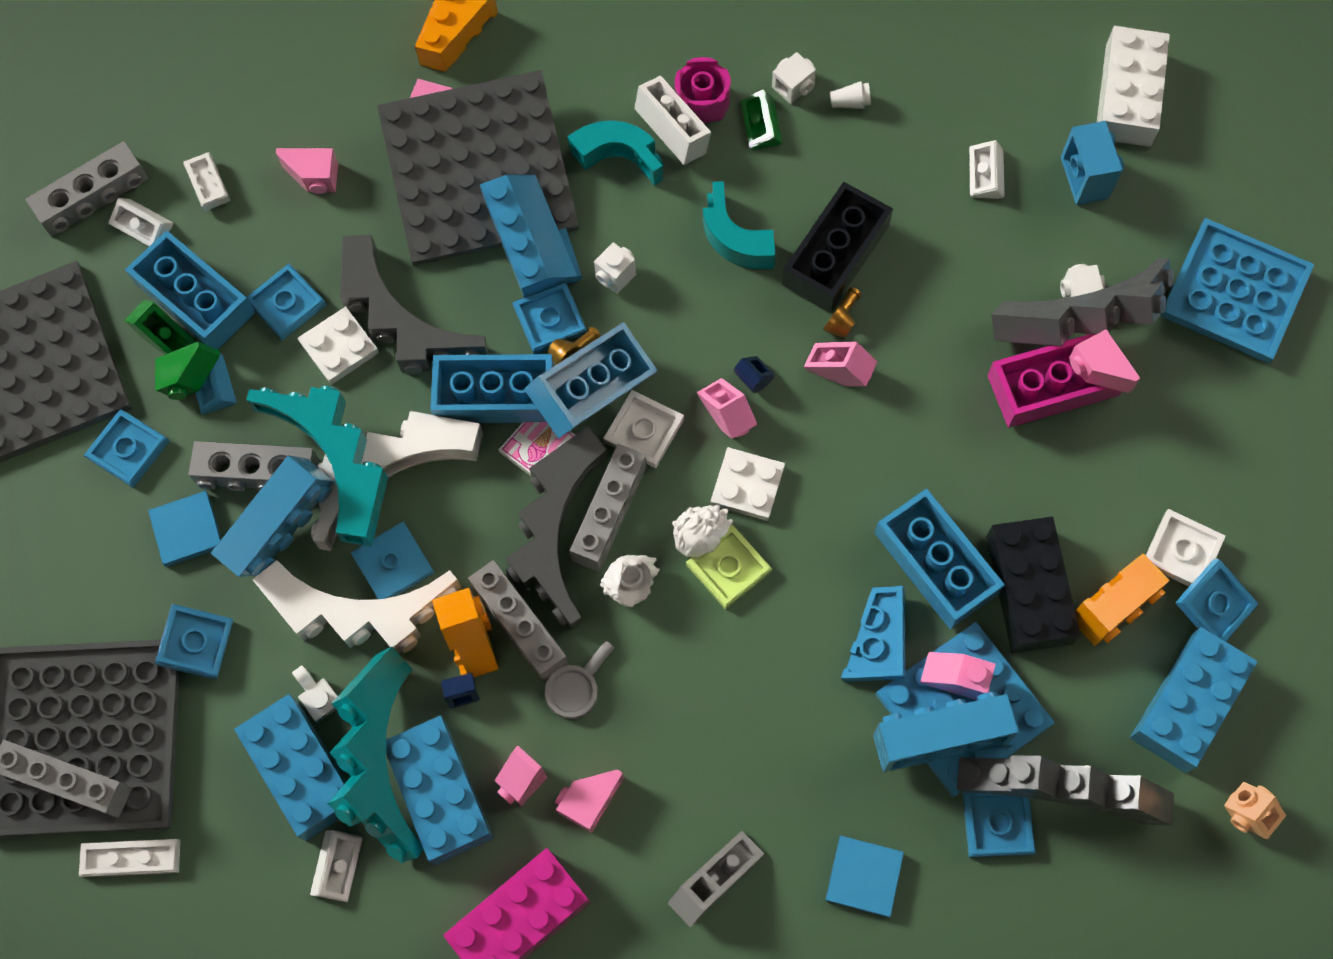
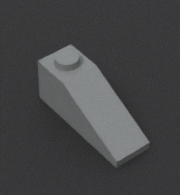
(715, 878)

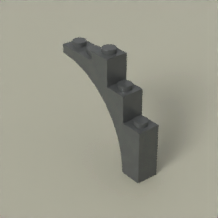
(388, 320)
(1054, 321)
(558, 478)
(1067, 784)

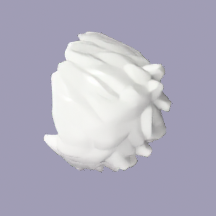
(700, 530)
(629, 579)

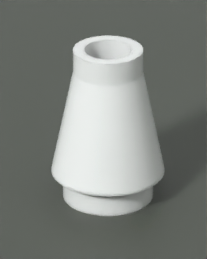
(852, 96)

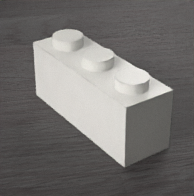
(672, 120)

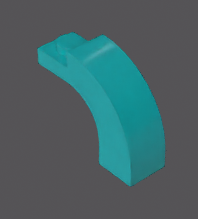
(616, 139)
(739, 246)

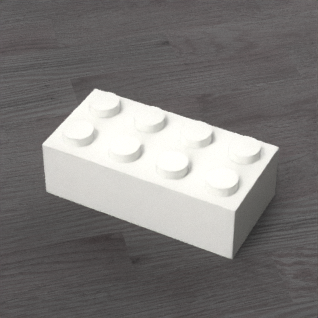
(1133, 84)

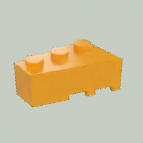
(449, 29)
(1120, 600)
(465, 631)

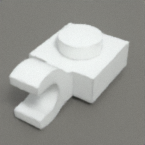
(317, 695)

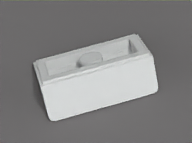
(987, 170)
(138, 221)
(336, 865)

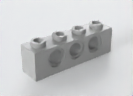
(74, 188)
(210, 456)
(608, 507)
(518, 620)
(63, 779)

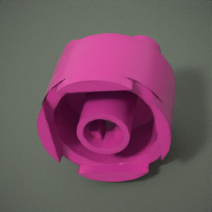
(704, 88)

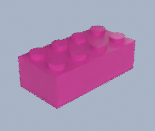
(1042, 384)
(519, 913)

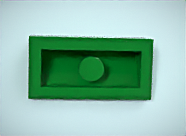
(761, 120)

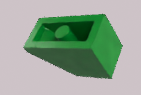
(158, 328)
(184, 370)

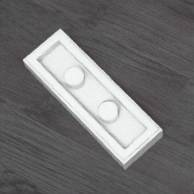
(129, 858)

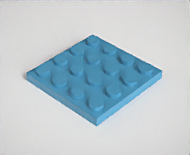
(1237, 290)
(909, 694)

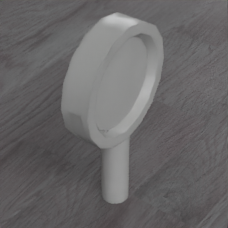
(573, 689)

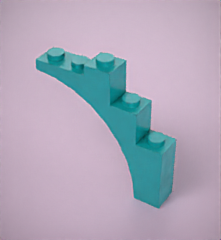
(320, 417)
(362, 754)

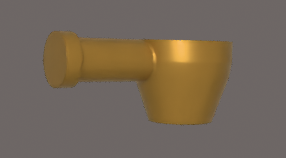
(841, 321)
(563, 349)

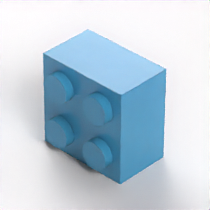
(1091, 162)

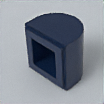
(753, 373)
(460, 690)

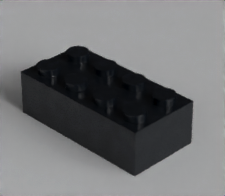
(837, 246)
(1036, 587)

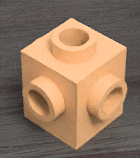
(1254, 810)

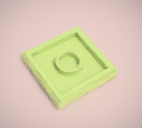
(730, 569)

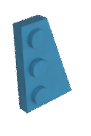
(881, 638)

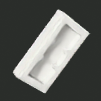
(206, 181)

